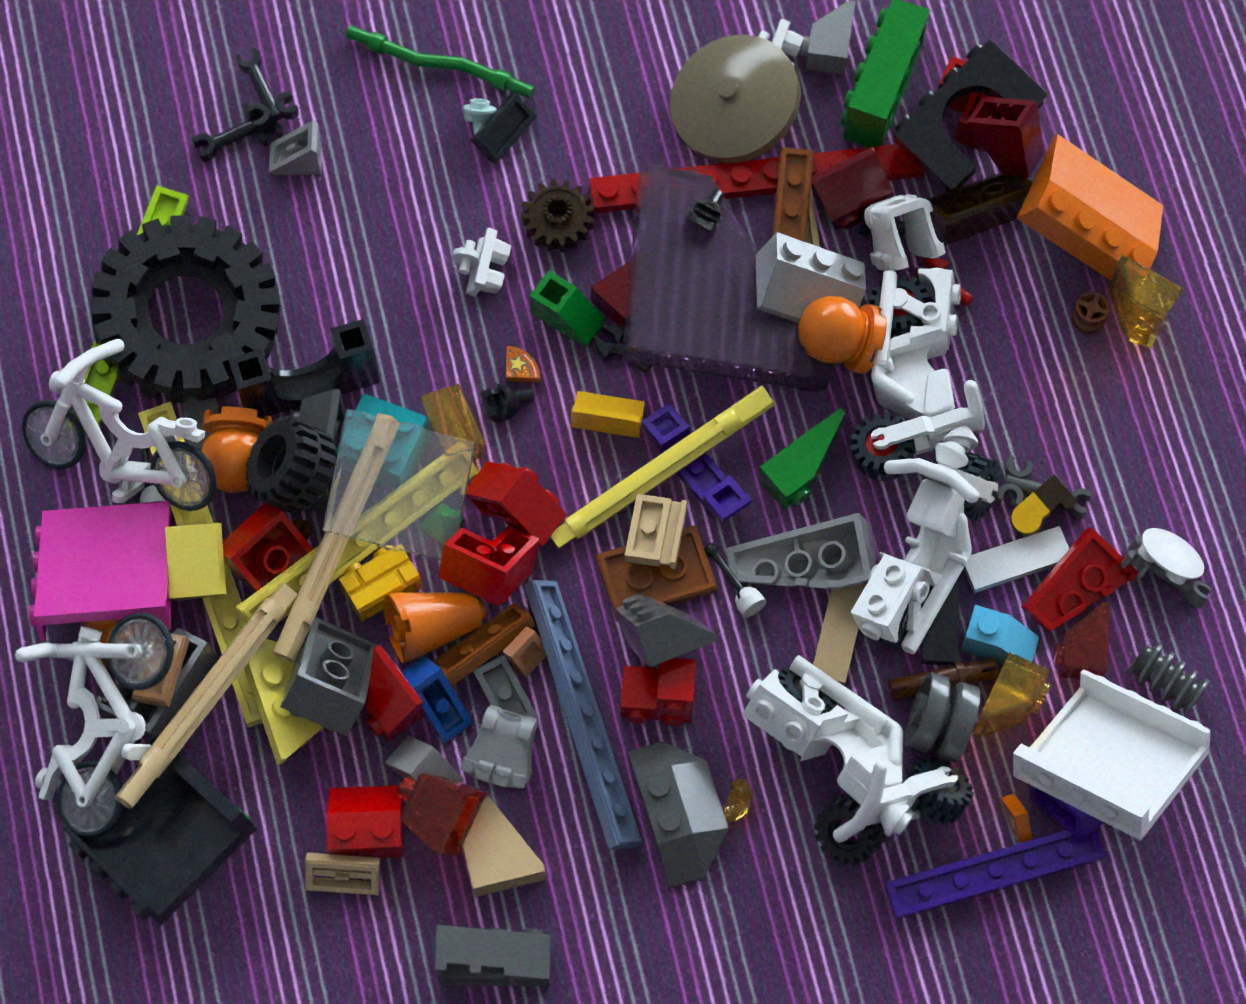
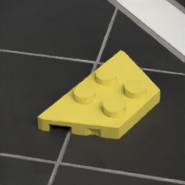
(268, 681)

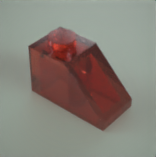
(1085, 645)

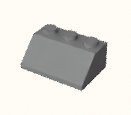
(797, 273)

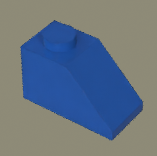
(440, 702)

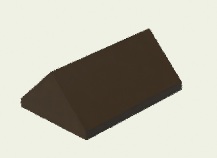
(978, 207)

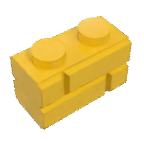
(370, 583)

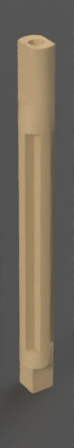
(311, 593)
(206, 695)

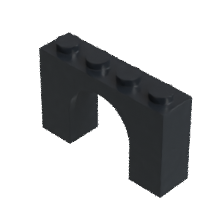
(923, 136)
(272, 391)

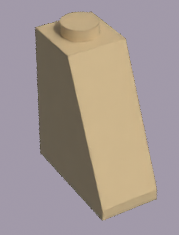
(498, 854)

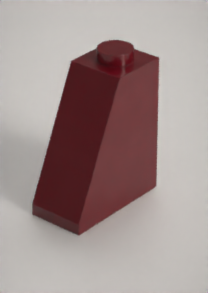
(1009, 133)

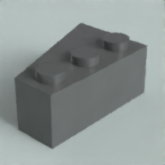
(196, 665)
(492, 957)

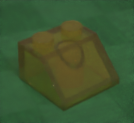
(1142, 301)
(1015, 694)

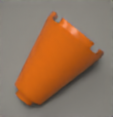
(430, 620)

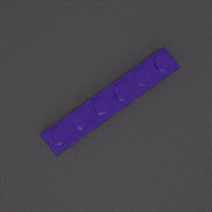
(991, 872)

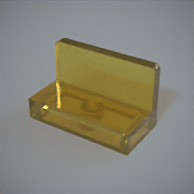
(451, 416)

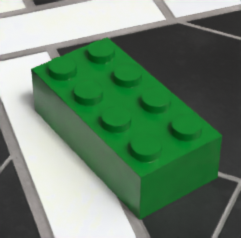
(884, 73)

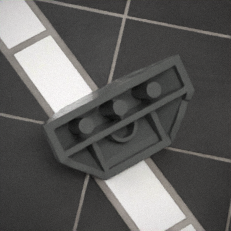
(680, 809)

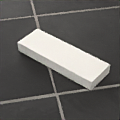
(1015, 559)

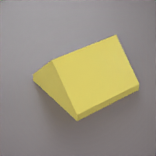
(195, 561)

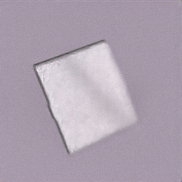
(398, 485)

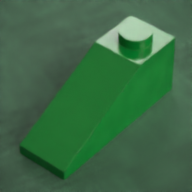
(794, 470)

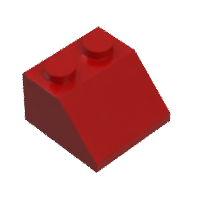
(264, 547)
(365, 822)

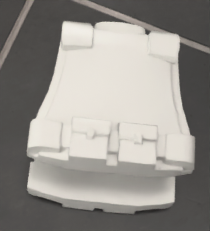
(920, 232)

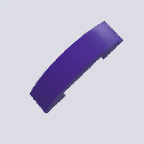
(702, 476)

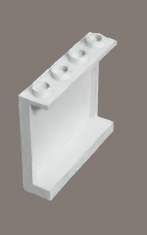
(1114, 755)

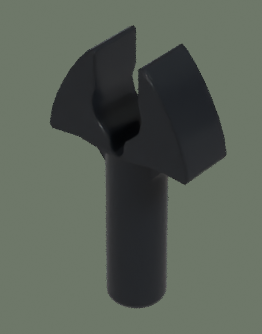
(607, 349)

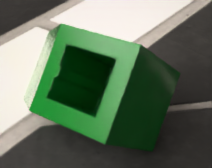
(565, 309)

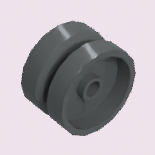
(942, 717)

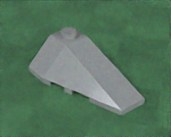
(815, 556)

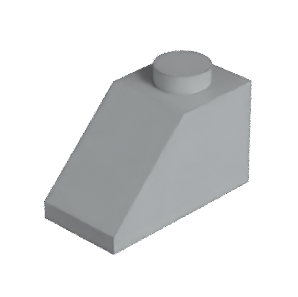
(830, 40)

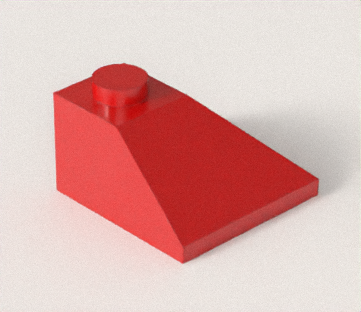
(390, 699)

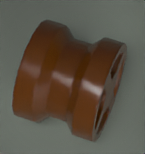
(1092, 304)

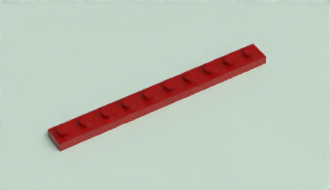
(749, 176)

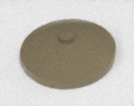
(735, 98)

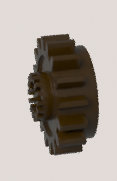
(556, 200)

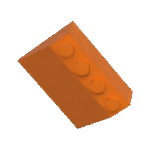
(1091, 210)

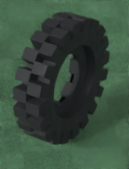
(172, 251)

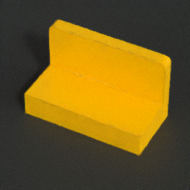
(607, 414)

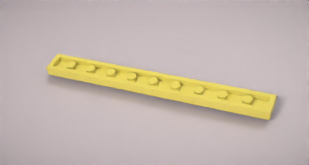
(220, 608)

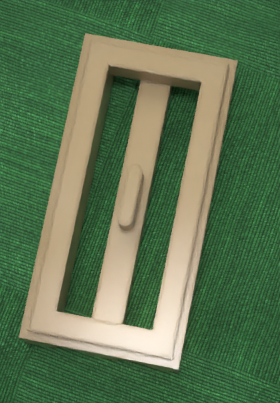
(342, 868)

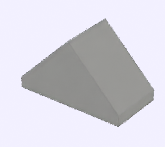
(297, 152)
(415, 757)

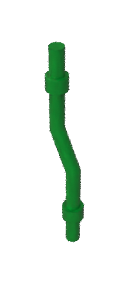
(500, 79)

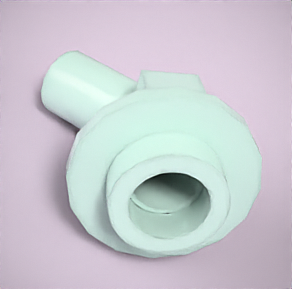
(478, 112)

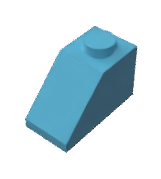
(998, 634)

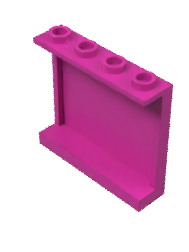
(101, 564)

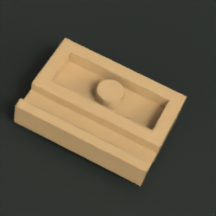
(655, 531)

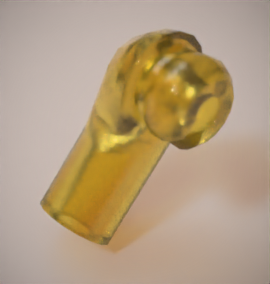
(738, 801)

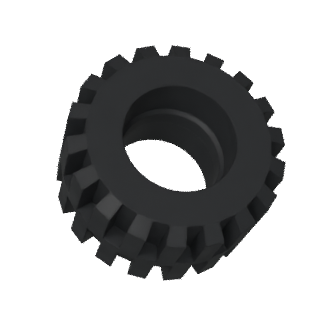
(290, 464)

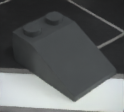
(330, 677)

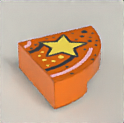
(521, 366)
(1017, 818)

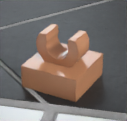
(525, 652)

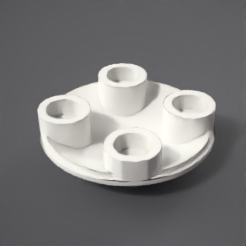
(1171, 555)

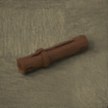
(959, 672)

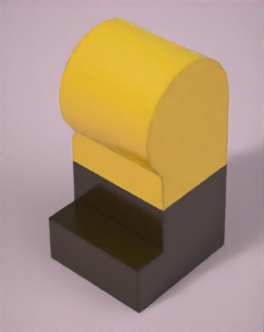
(1031, 512)

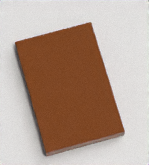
(671, 586)

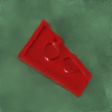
(1080, 578)

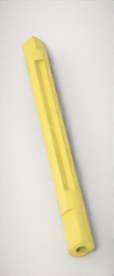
(663, 467)

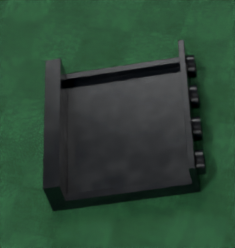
(167, 841)

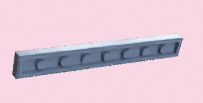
(583, 715)

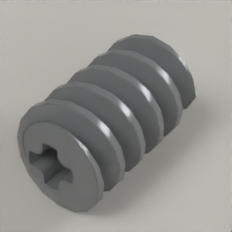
(1168, 677)

